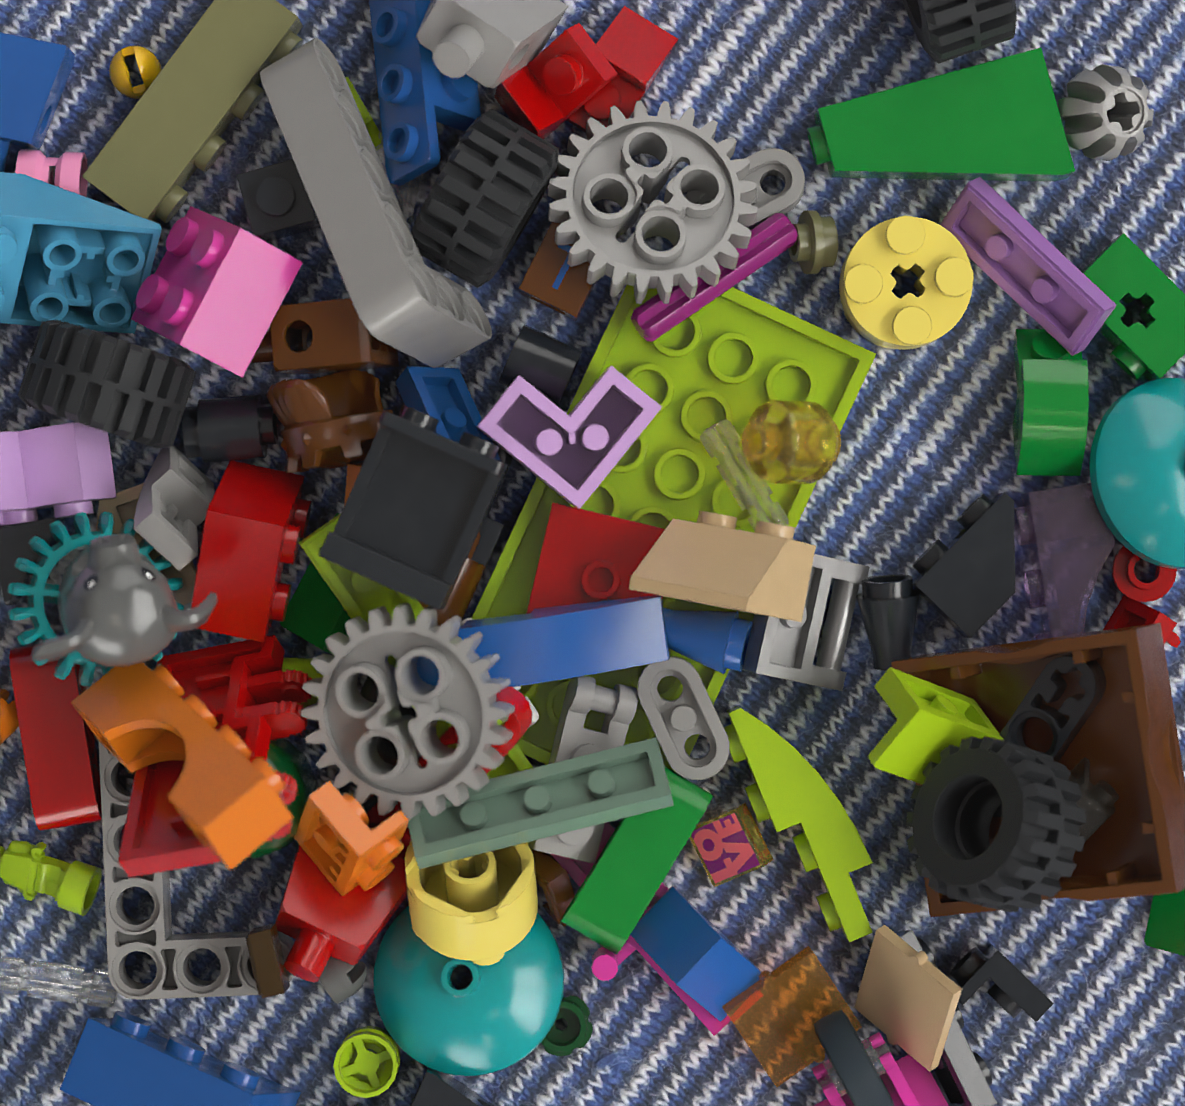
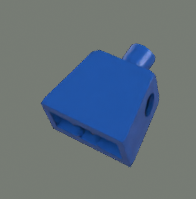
(30, 90)

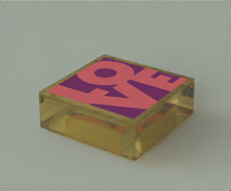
(730, 845)

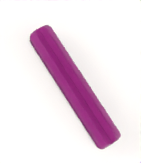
(766, 243)

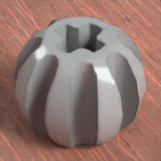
(1105, 112)

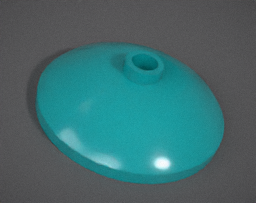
(1141, 471)
(475, 1028)

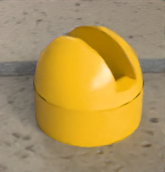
(148, 67)

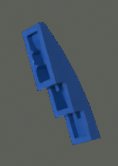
(567, 640)

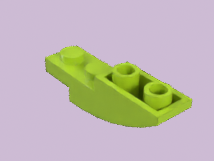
(794, 794)

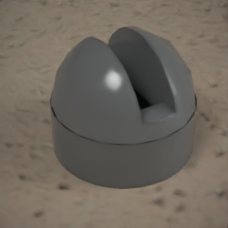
(343, 979)

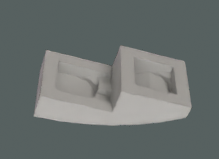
(173, 506)

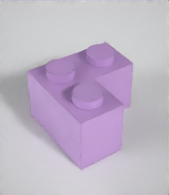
(573, 449)
(53, 468)

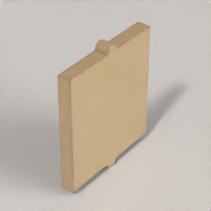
(907, 998)

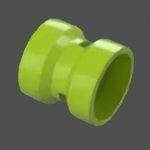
(362, 1070)

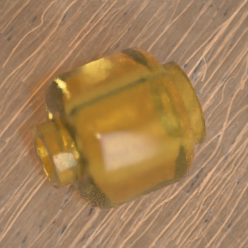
(791, 442)

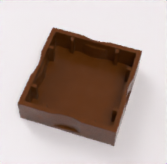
(1126, 739)

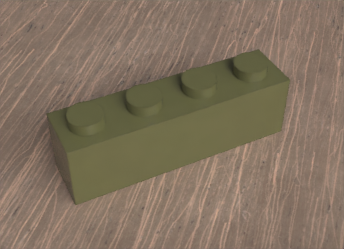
(192, 104)

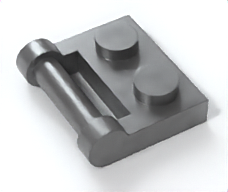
(788, 647)

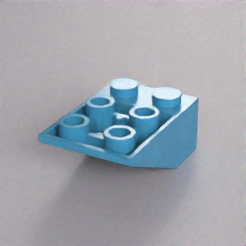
(70, 257)

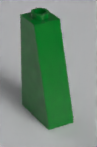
(955, 126)

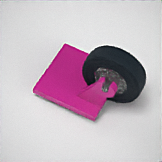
(866, 1070)

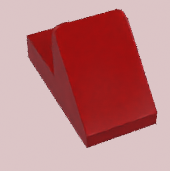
(637, 54)
(555, 82)

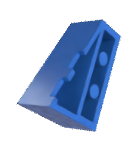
(130, 1066)

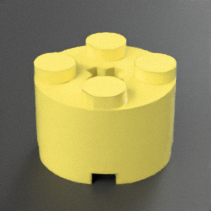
(942, 280)
(475, 903)

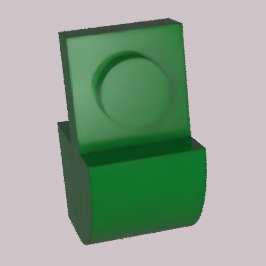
(1049, 406)

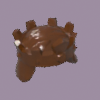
(327, 418)

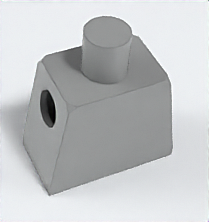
(487, 36)

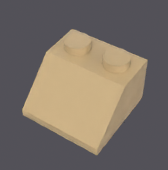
(729, 567)

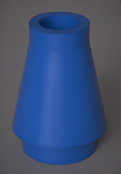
(709, 637)

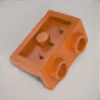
(342, 845)

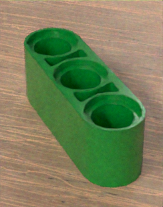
(635, 866)

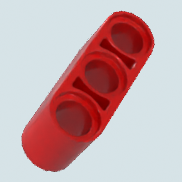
(55, 743)

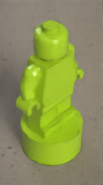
(32, 872)

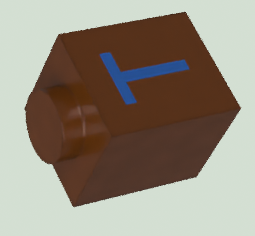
(554, 281)

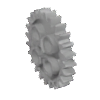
(700, 233)
(353, 724)

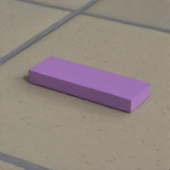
(1027, 266)

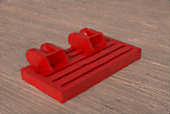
(257, 701)

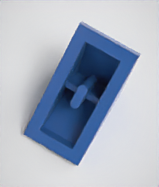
(694, 952)

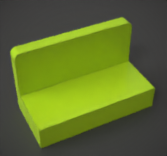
(925, 724)

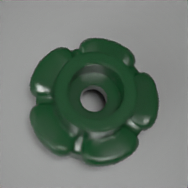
(577, 1032)

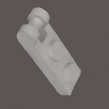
(575, 741)

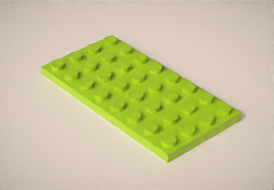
(699, 373)

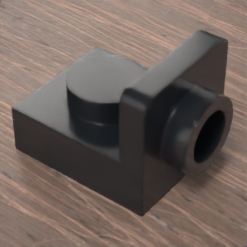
(1011, 988)

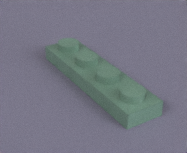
(545, 803)

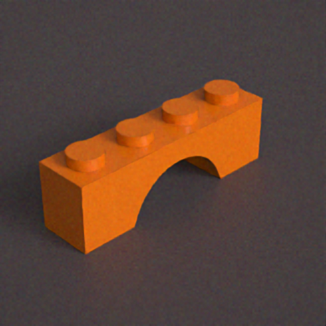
(220, 792)

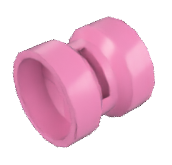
(66, 175)

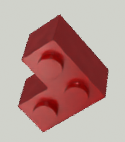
(244, 545)

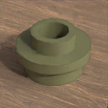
(815, 243)

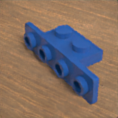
(414, 91)

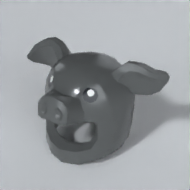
(118, 606)

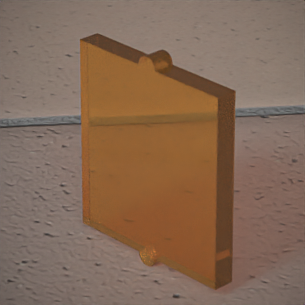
(780, 1015)

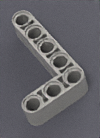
(361, 217)
(155, 934)

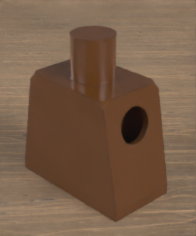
(337, 343)

